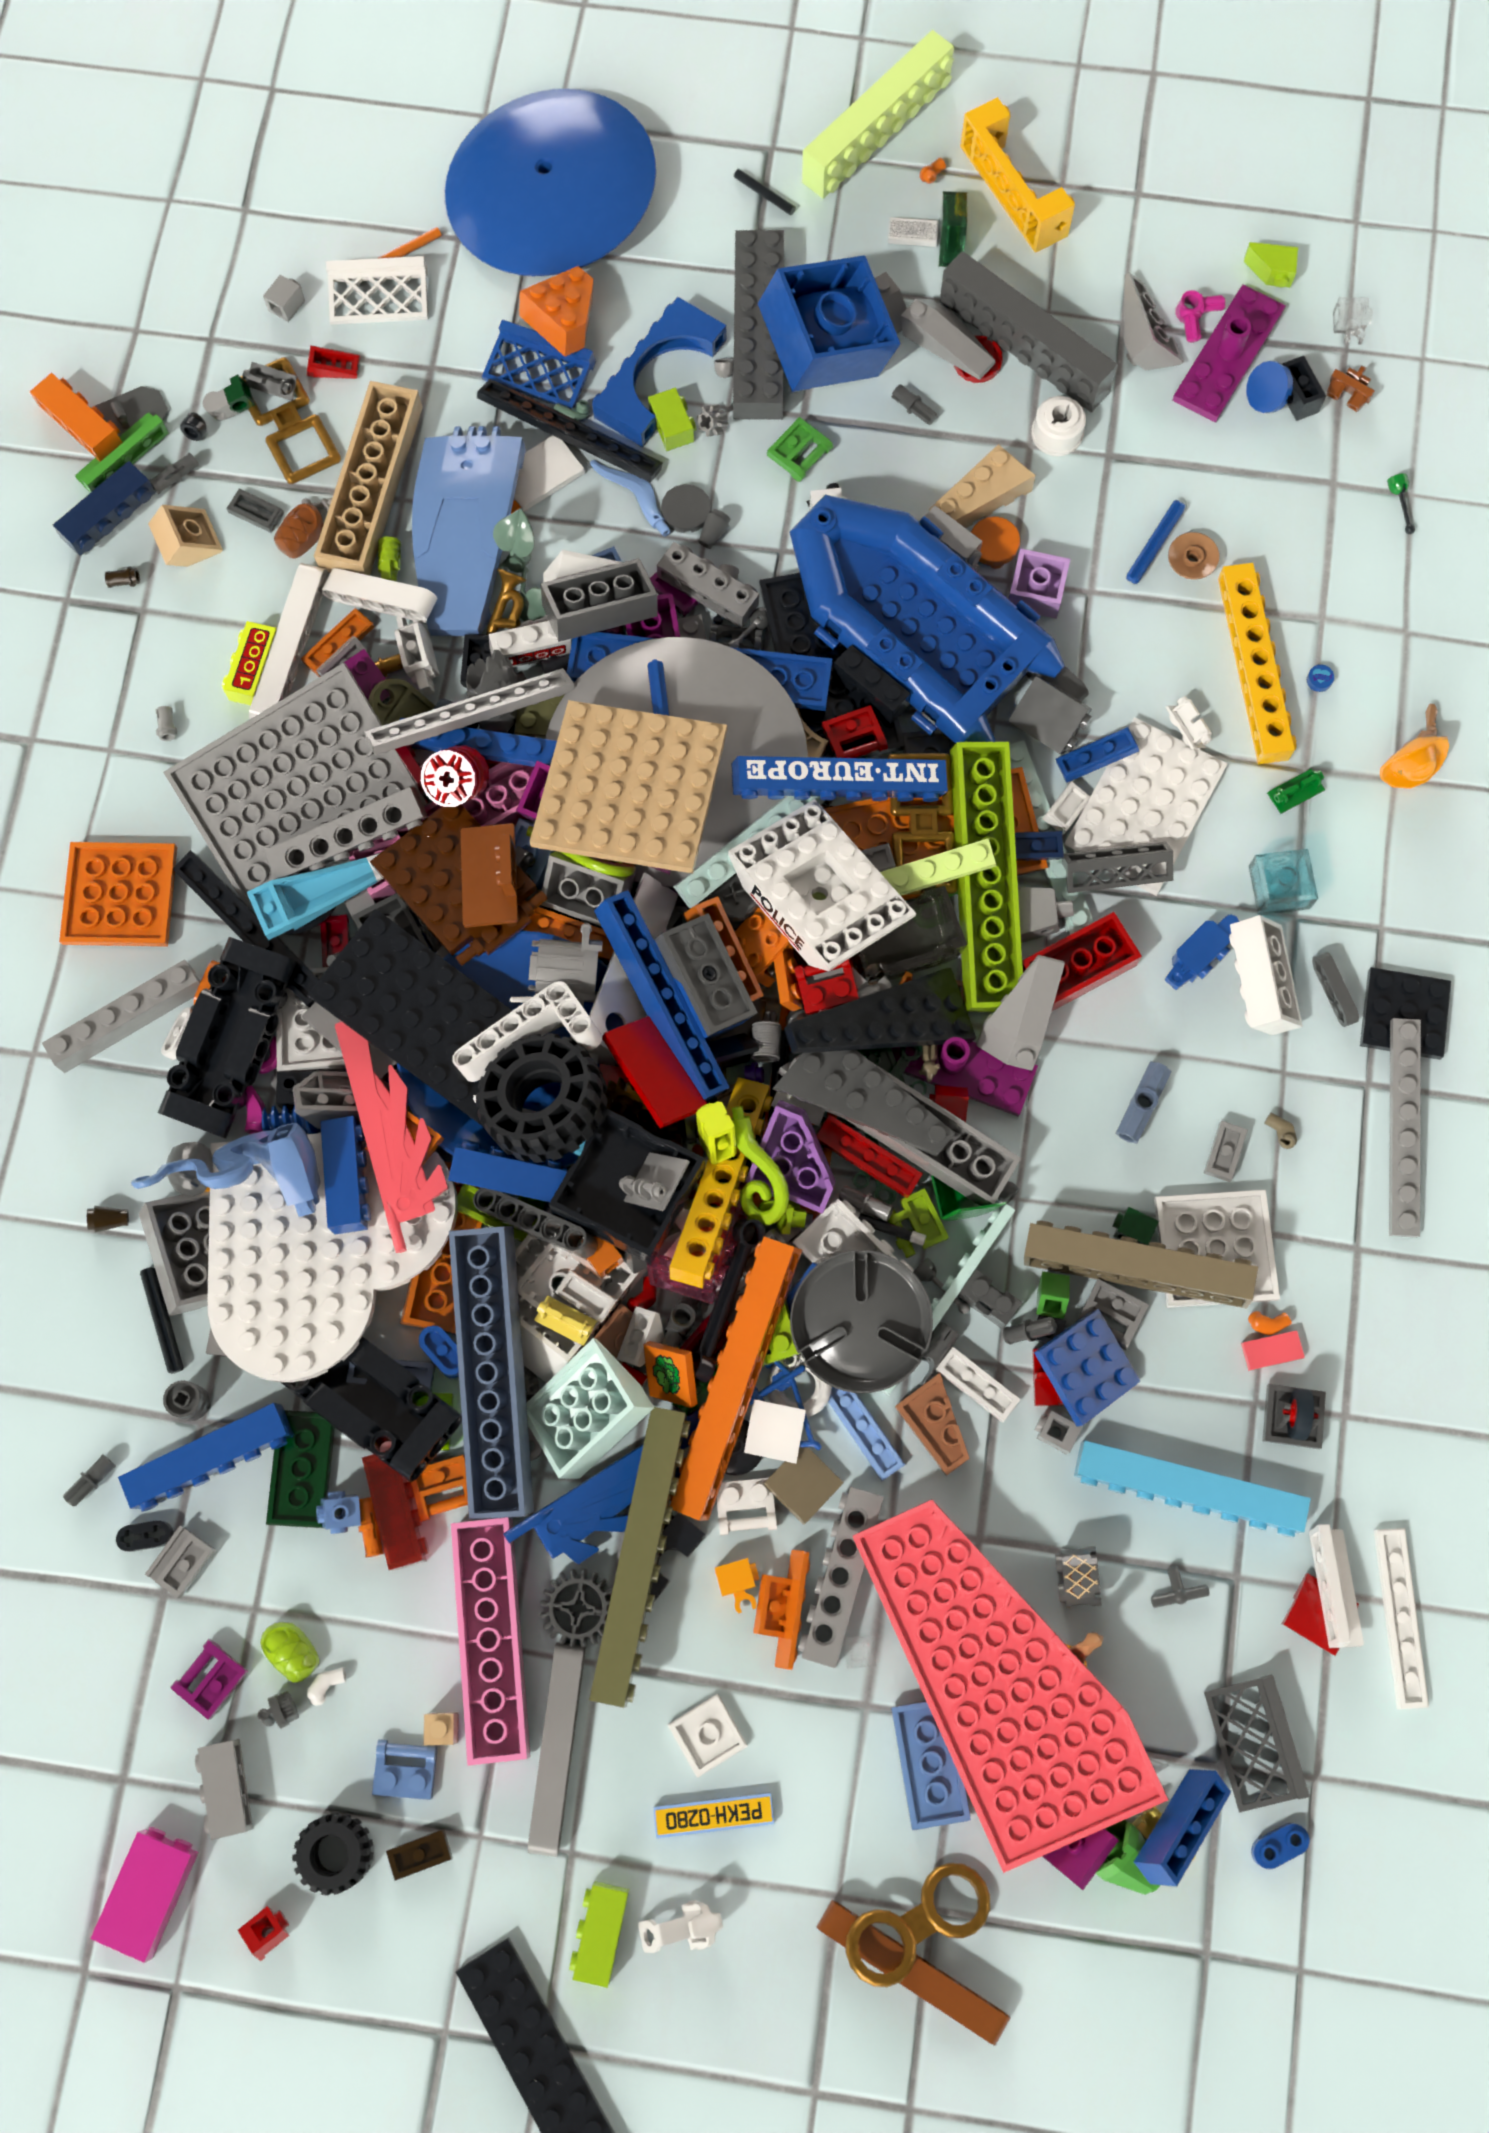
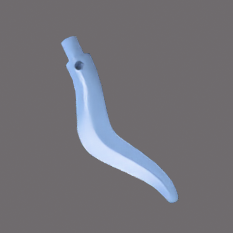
(643, 492)

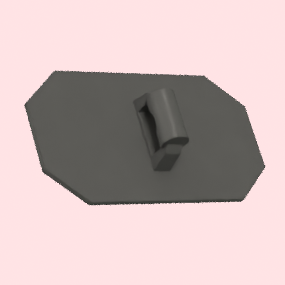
(132, 406)

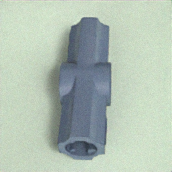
(1136, 1116)

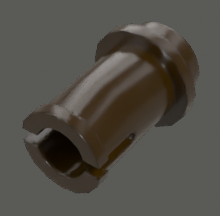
(122, 577)

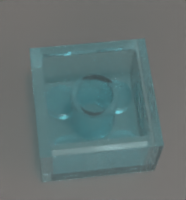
(1283, 882)

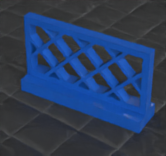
(533, 341)

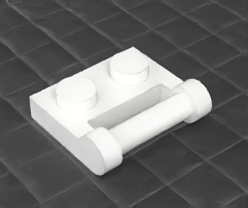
(745, 1496)

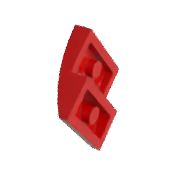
(1307, 1616)

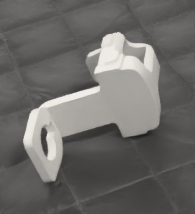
(696, 1925)

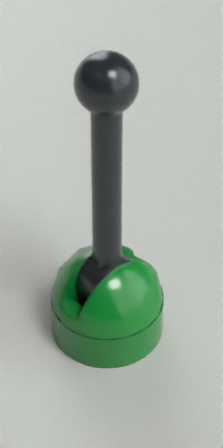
(1398, 485)

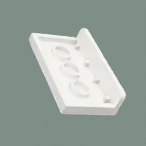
(839, 1232)

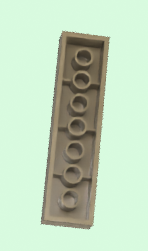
(1141, 1265)

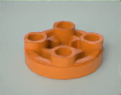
(999, 540)

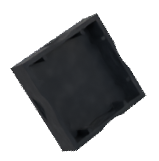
(595, 1201)

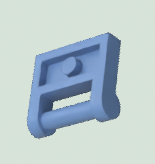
(402, 1779)

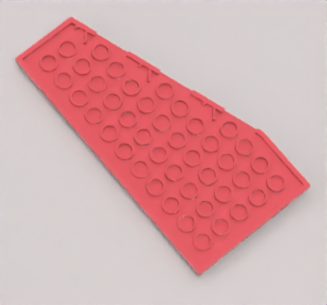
(1017, 1709)

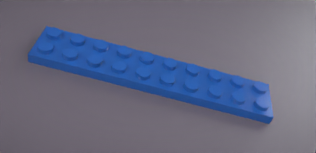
(801, 676)

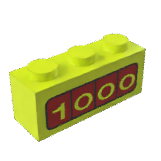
(248, 662)

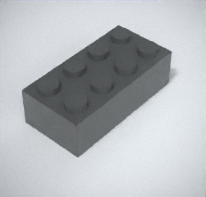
(599, 599)

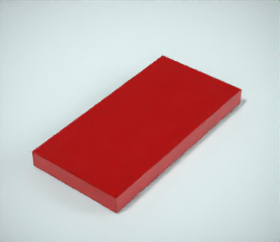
(654, 1071)

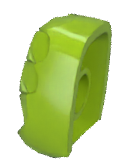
(289, 1651)

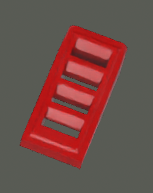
(325, 371)

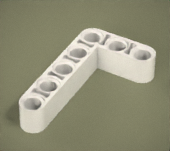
(536, 1016)

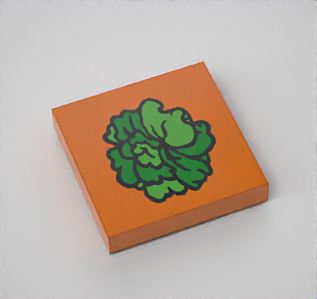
(670, 1374)

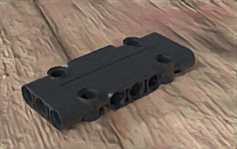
(227, 1037)
(382, 1409)

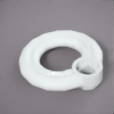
(812, 1405)

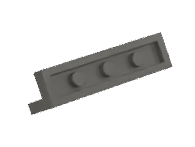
(1114, 858)

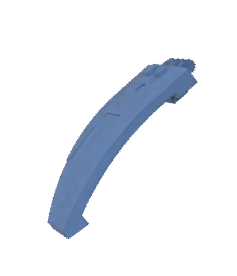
(457, 501)

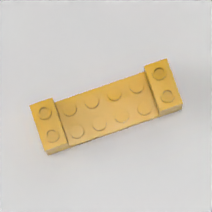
(982, 140)

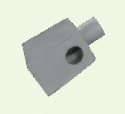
(1040, 912)

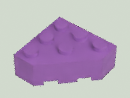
(799, 1156)

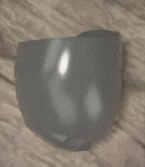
(186, 1181)

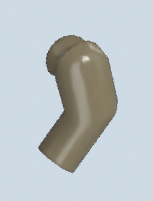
(1284, 1129)

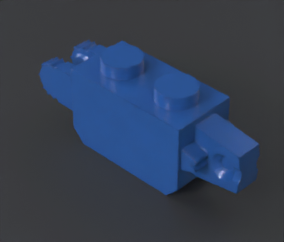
(1199, 951)

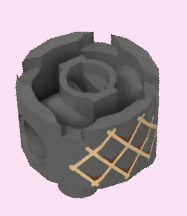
(1079, 1577)

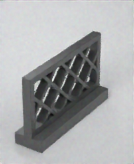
(1281, 1736)

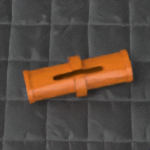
(369, 1528)

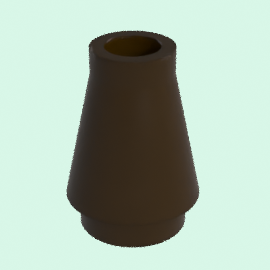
(106, 1218)

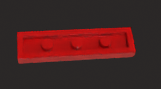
(868, 1156)

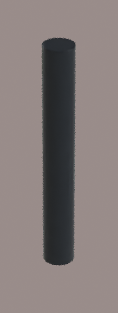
(764, 192)

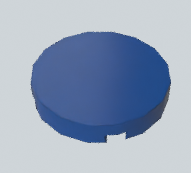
(1269, 387)

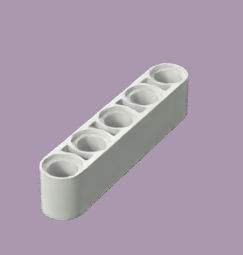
(379, 595)

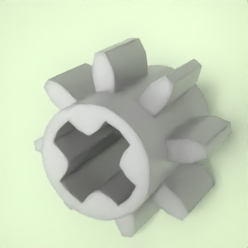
(712, 420)

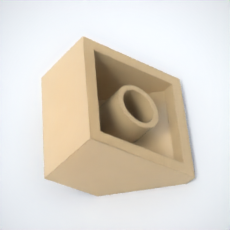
(184, 535)

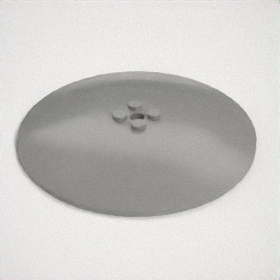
(706, 685)

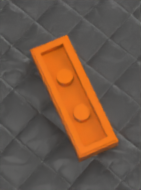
(352, 625)

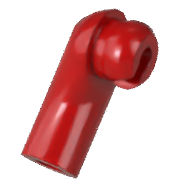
(645, 1298)

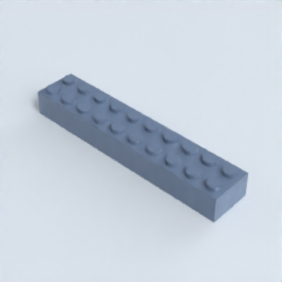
(491, 1373)

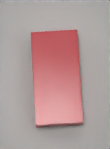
(1272, 1350)

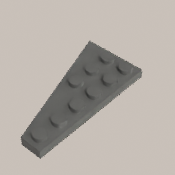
(861, 1093)

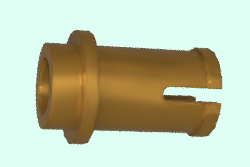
(389, 664)

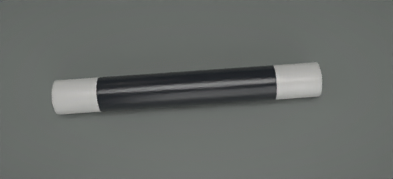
(892, 1229)

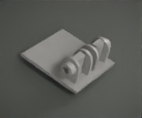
(654, 1181)

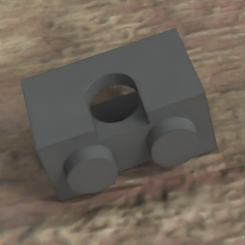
(980, 1289)

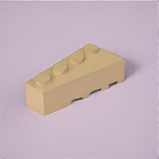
(986, 487)

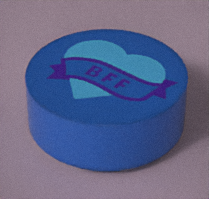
(1320, 678)

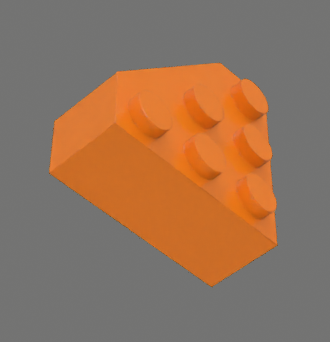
(560, 309)

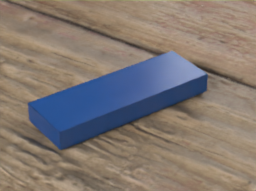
(1097, 755)

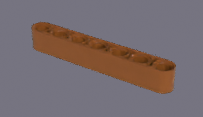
(923, 1980)

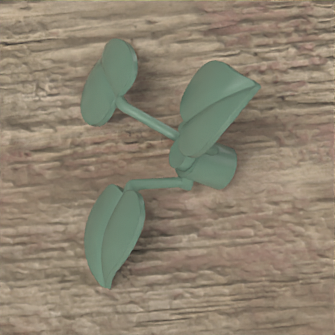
(516, 535)

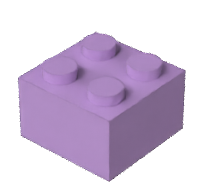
(1039, 581)

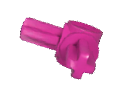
(1190, 316)

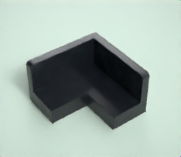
(732, 1051)

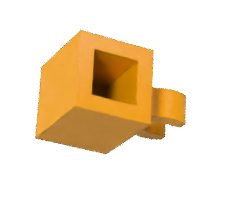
(735, 1579)

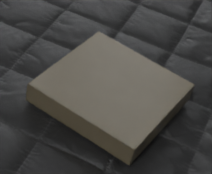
(803, 1485)

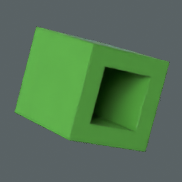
(1053, 1295)

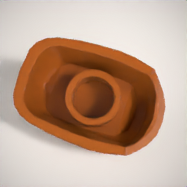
(299, 530)

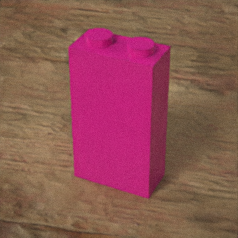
(145, 1894)

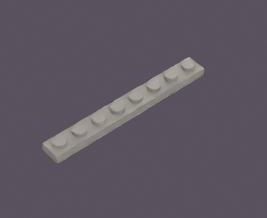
(468, 711)
(1404, 1128)

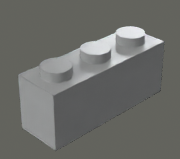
(224, 1789)

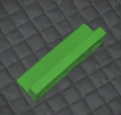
(135, 444)

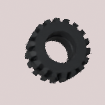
(308, 1860)

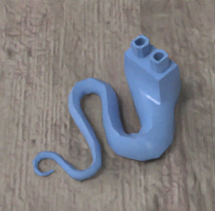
(281, 1151)

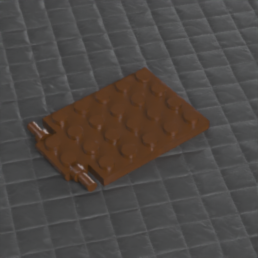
(428, 877)

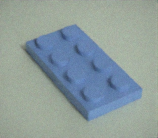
(928, 1771)

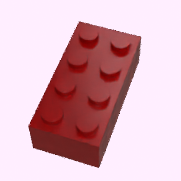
(1090, 957)

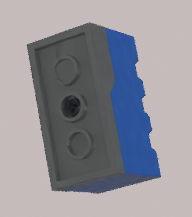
(706, 976)

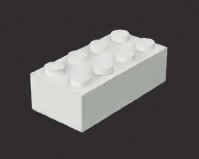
(1265, 975)

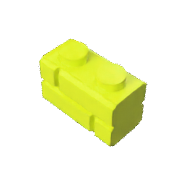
(716, 1132)

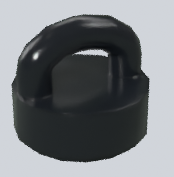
(193, 427)

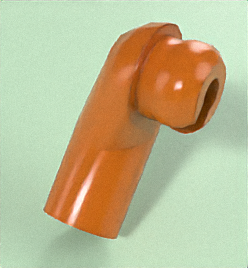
(1268, 1325)

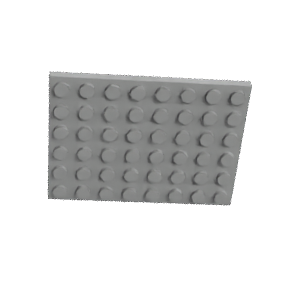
(286, 776)

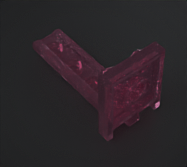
(660, 1269)

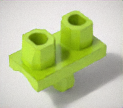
(792, 1218)

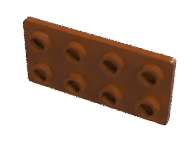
(489, 875)

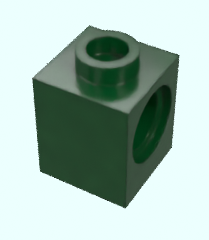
(1135, 1225)

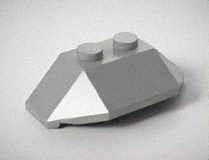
(325, 1097)

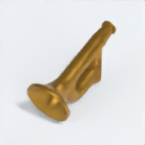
(509, 582)

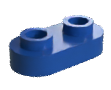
(1280, 1843)

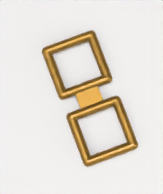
(290, 423)
(923, 818)

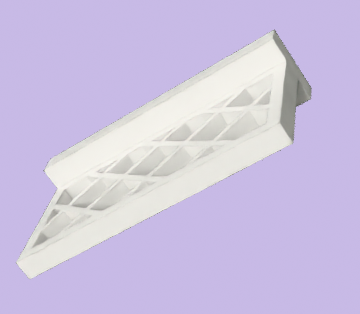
(381, 270)

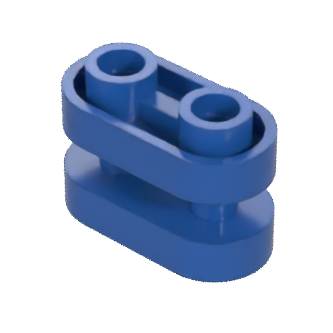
(440, 1350)

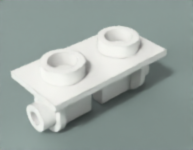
(1194, 734)

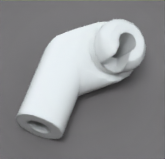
(320, 1685)

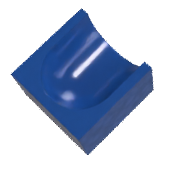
(828, 323)

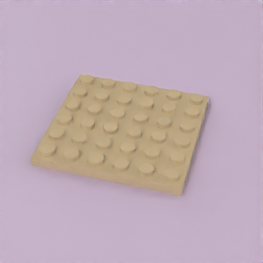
(629, 786)

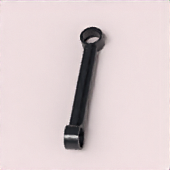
(703, 1358)

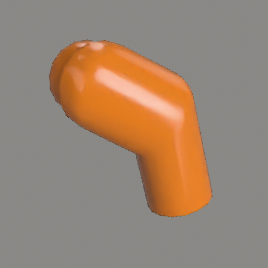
(929, 172)

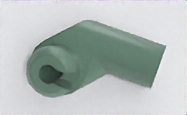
(577, 413)

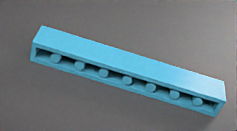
(1192, 1487)

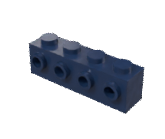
(104, 508)

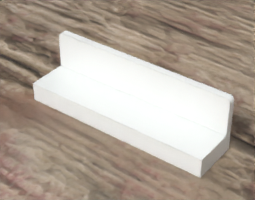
(1336, 1587)

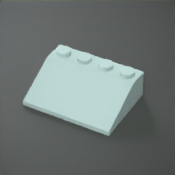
(585, 1410)

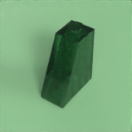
(952, 226)

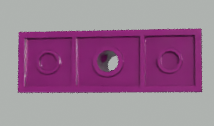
(1228, 353)
(984, 1075)

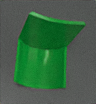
(956, 1206)

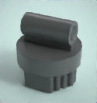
(281, 1710)

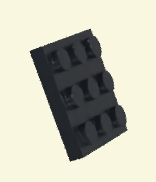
(1405, 997)

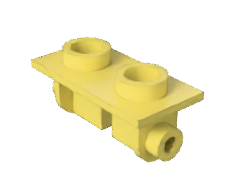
(565, 1320)

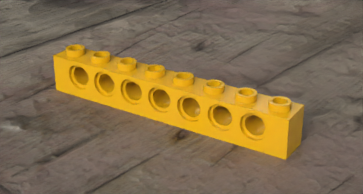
(1266, 746)
(696, 1269)

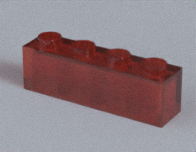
(395, 1515)

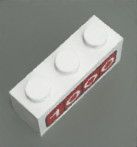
(529, 643)

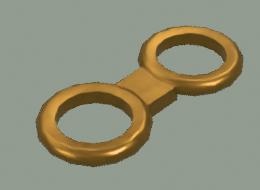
(917, 1924)

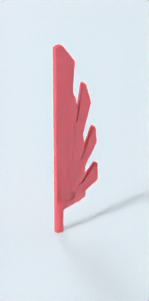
(390, 1145)

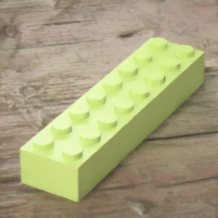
(877, 114)

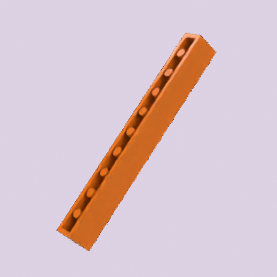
(735, 1378)

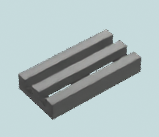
(272, 519)

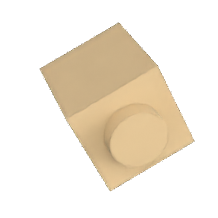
(441, 1728)

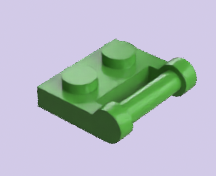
(794, 443)

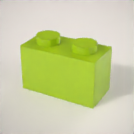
(672, 419)

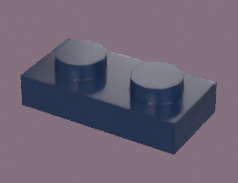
(1039, 846)

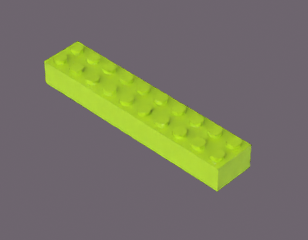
(988, 897)

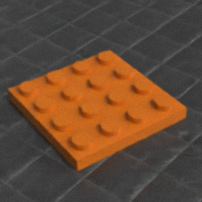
(118, 894)

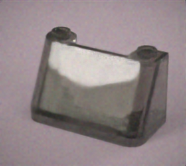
(917, 945)

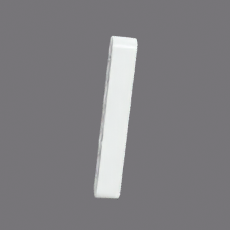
(290, 638)

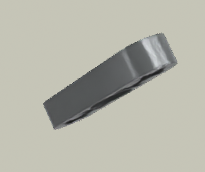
(1335, 989)

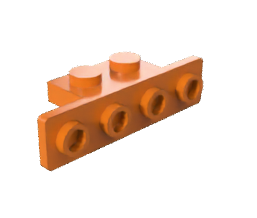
(781, 1606)

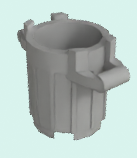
(567, 962)

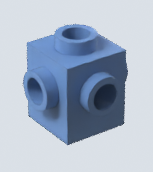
(349, 1512)

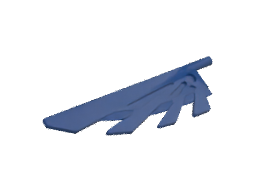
(589, 1507)

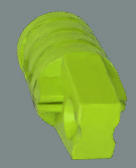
(389, 557)

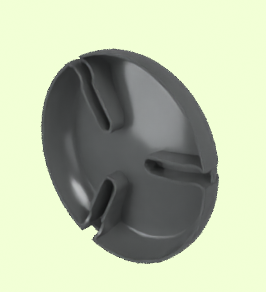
(861, 1321)

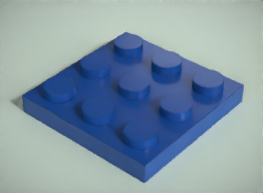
(1087, 1367)

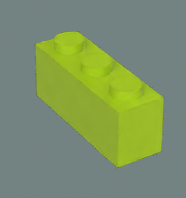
(599, 1934)

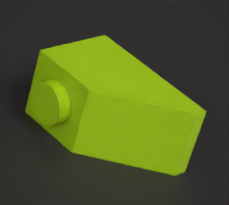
(1272, 263)

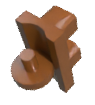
(1351, 383)

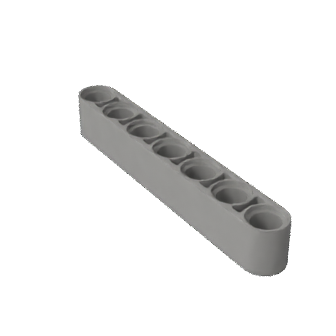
(556, 1750)

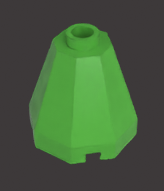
(1120, 1865)

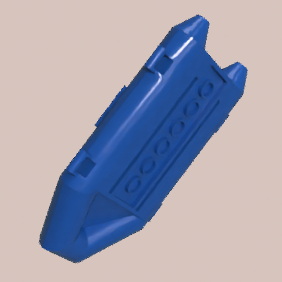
(918, 613)

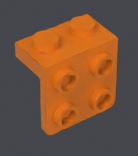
(761, 944)

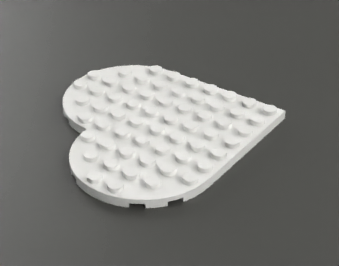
(292, 1292)

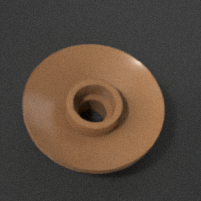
(1193, 546)

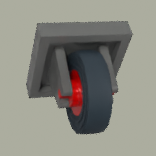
(1294, 1416)

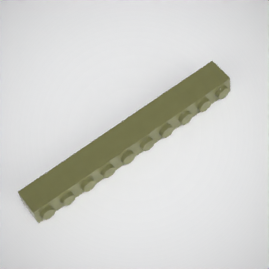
(638, 1558)

